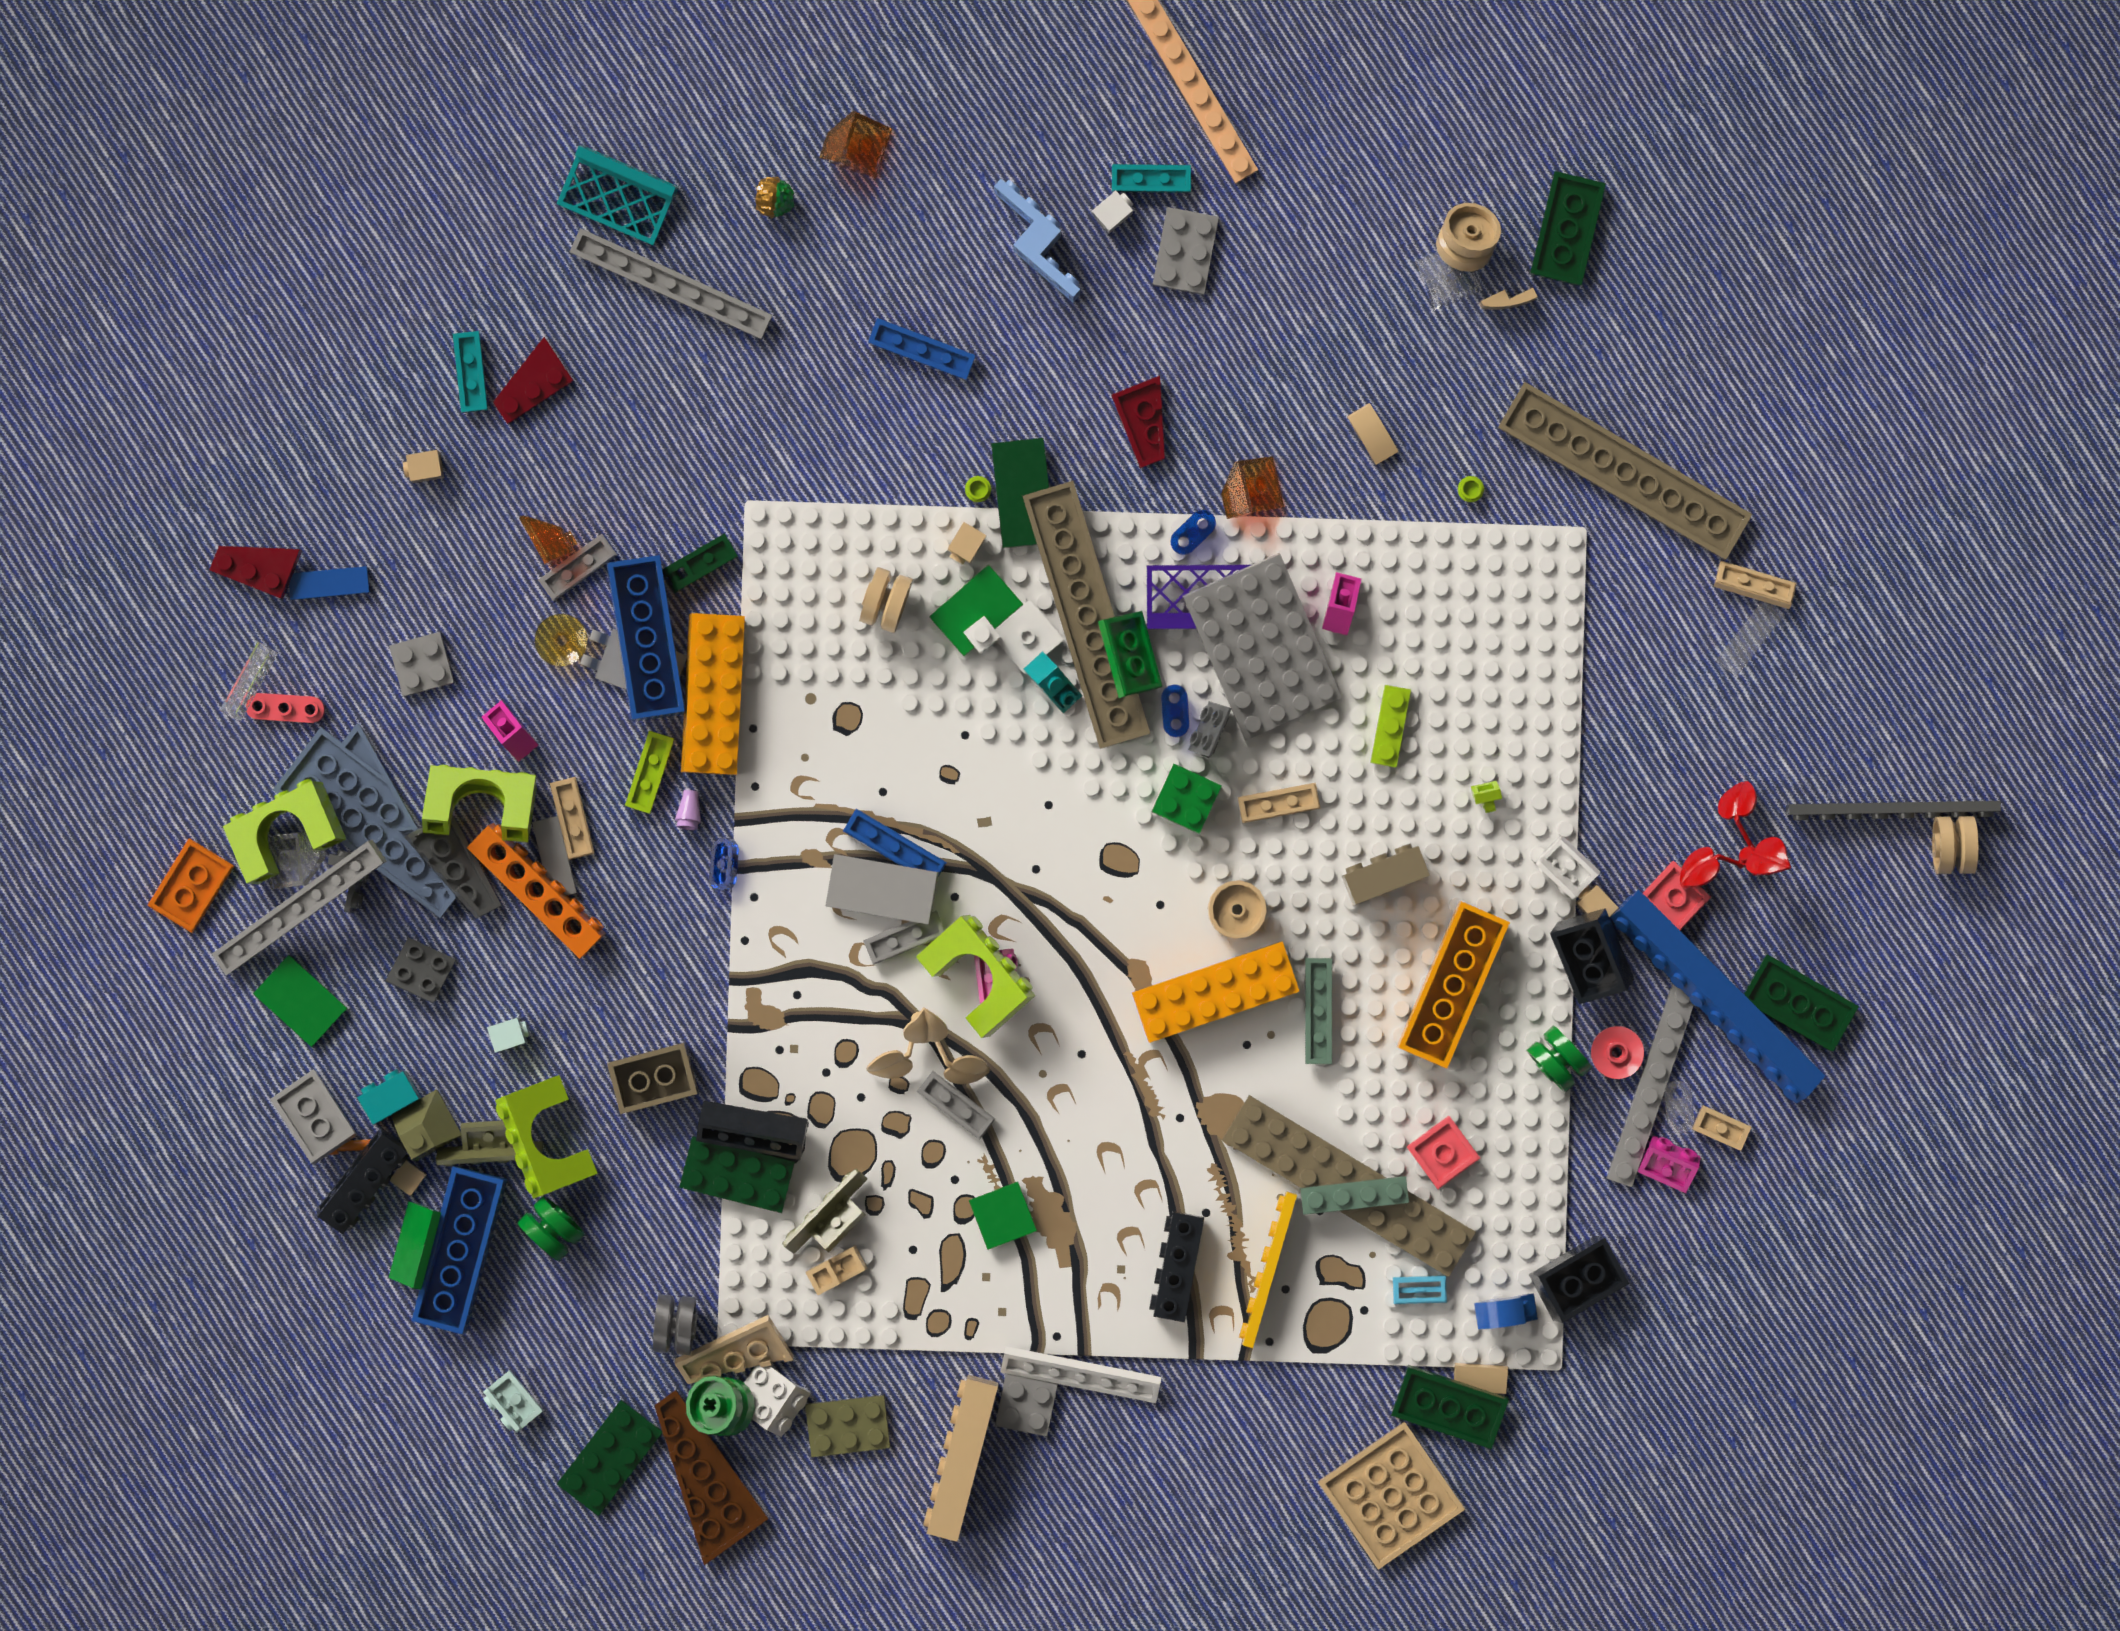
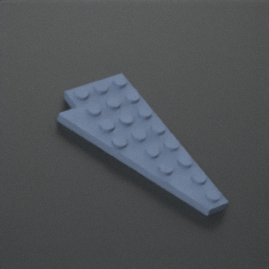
(368, 810)

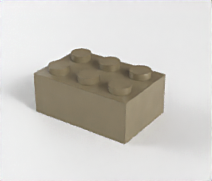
(1385, 874)
(653, 1078)

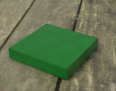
(1002, 1215)

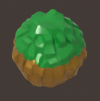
(774, 197)

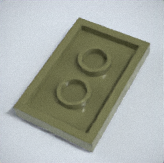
(847, 1425)

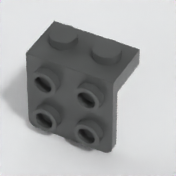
(354, 897)

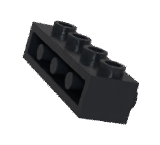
(722, 1122)
(361, 1181)
(1177, 1267)

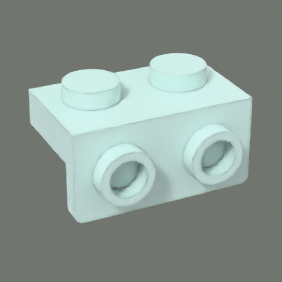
(512, 1402)

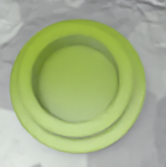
(978, 489)
(1470, 489)

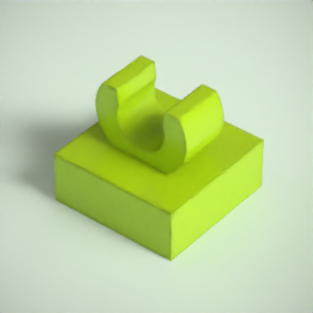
(1486, 794)

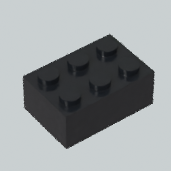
(1592, 956)
(1579, 1279)

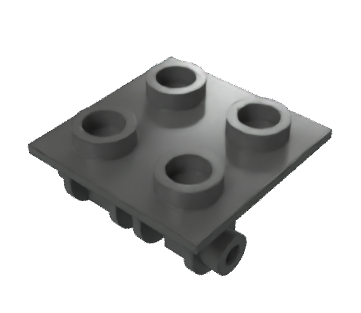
(1206, 737)
(420, 970)

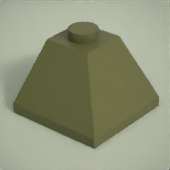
(425, 1126)

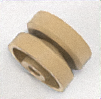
(1468, 237)
(882, 598)
(1955, 845)
(1252, 911)

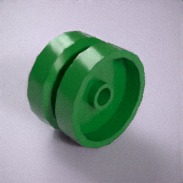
(1559, 1059)
(554, 1224)
(720, 1406)

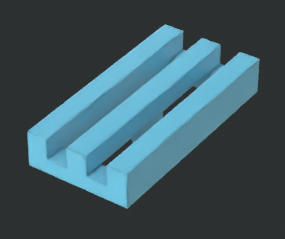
(1396, 1289)

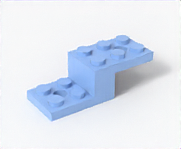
(1037, 239)

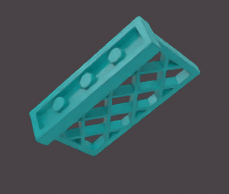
(622, 172)

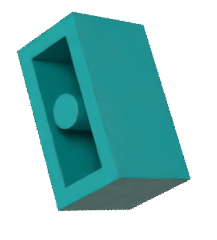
(388, 1097)

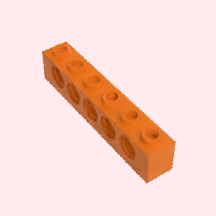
(522, 887)

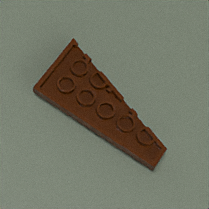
(712, 1491)

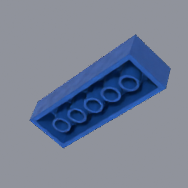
(645, 638)
(459, 1250)

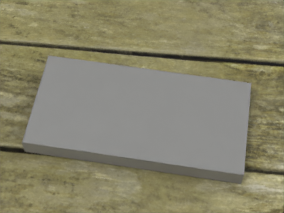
(881, 889)

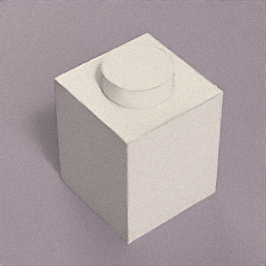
(1113, 211)
(982, 635)

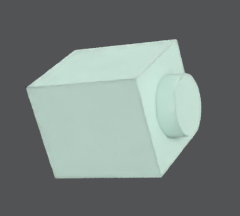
(508, 1034)

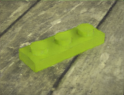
(1390, 726)
(649, 772)

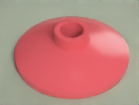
(1631, 1052)

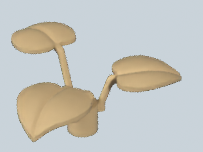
(927, 1028)

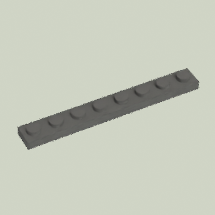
(1904, 809)

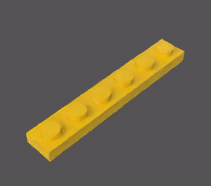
(1270, 1257)

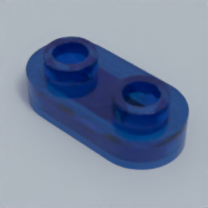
(1192, 532)
(1174, 711)
(723, 864)

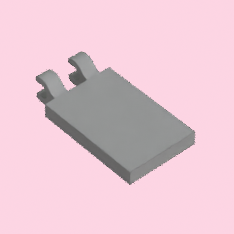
(610, 667)

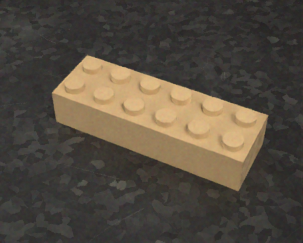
(962, 1458)

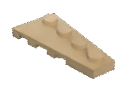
(741, 1349)

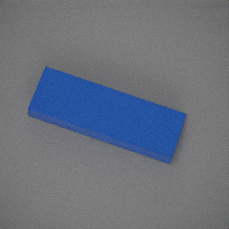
(329, 583)

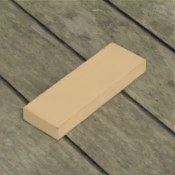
(1755, 584)
(1278, 802)
(572, 818)

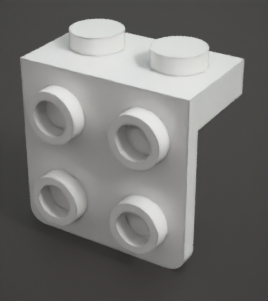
(775, 1399)

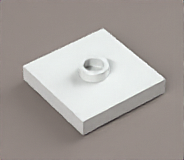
(1027, 635)

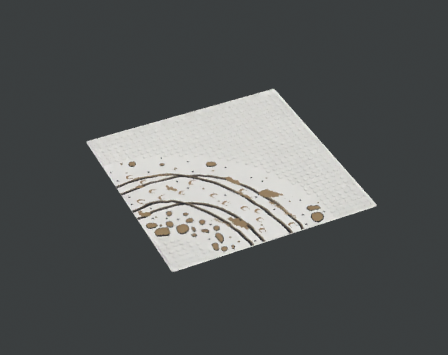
(1108, 899)

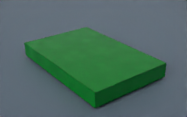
(980, 597)
(1130, 654)
(300, 1000)
(414, 1245)

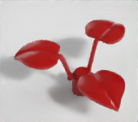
(1764, 859)

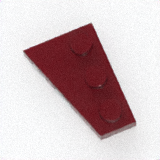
(533, 383)
(1142, 420)
(257, 567)

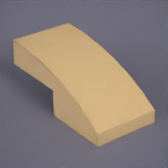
(1502, 301)
(1372, 433)
(836, 1270)

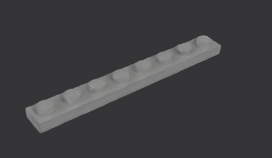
(670, 283)
(299, 907)
(1651, 1087)

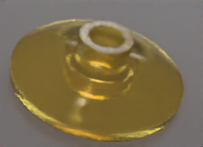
(551, 630)

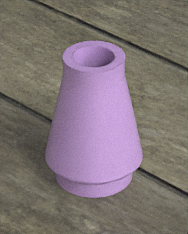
(688, 812)

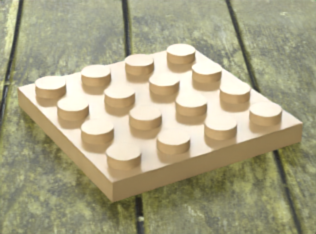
(1391, 1495)

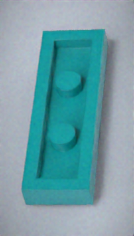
(1151, 178)
(470, 372)

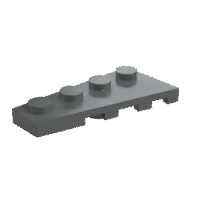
(456, 867)

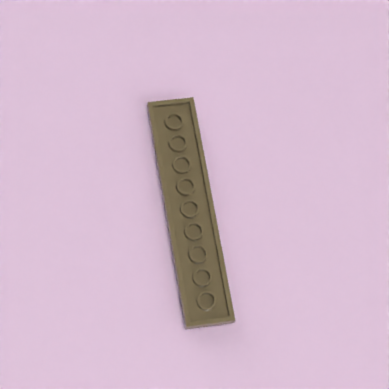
(1624, 471)
(1081, 603)
(1315, 1162)

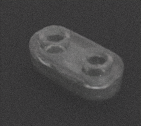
(1679, 1106)

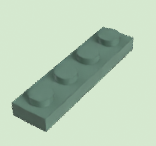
(1318, 1010)
(1354, 1195)

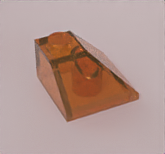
(857, 144)
(1252, 488)
(549, 540)

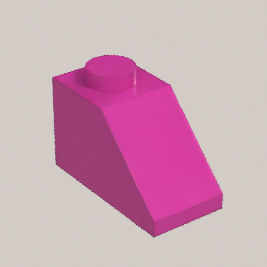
(1341, 603)
(509, 731)

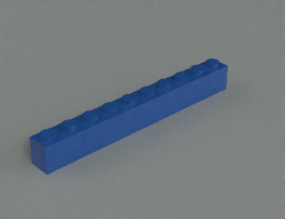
(1717, 996)

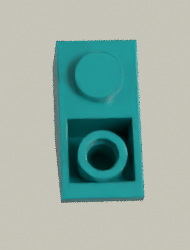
(1052, 682)

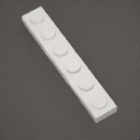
(1080, 1374)

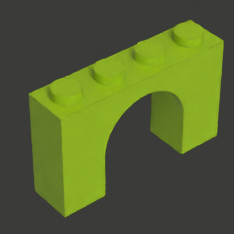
(451, 784)
(250, 831)
(1008, 989)
(540, 1172)

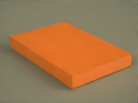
(191, 885)

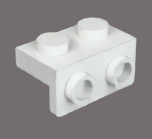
(1567, 868)

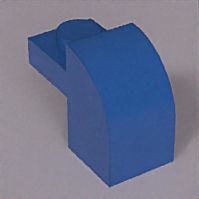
(1506, 1311)

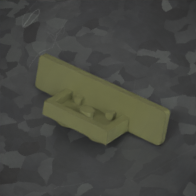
(481, 1144)
(832, 1218)

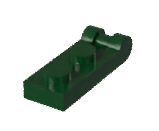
(700, 562)

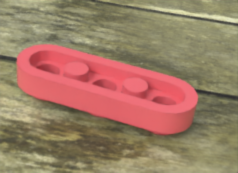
(296, 712)

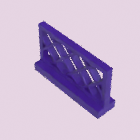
(1177, 620)

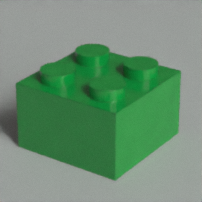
(1186, 798)

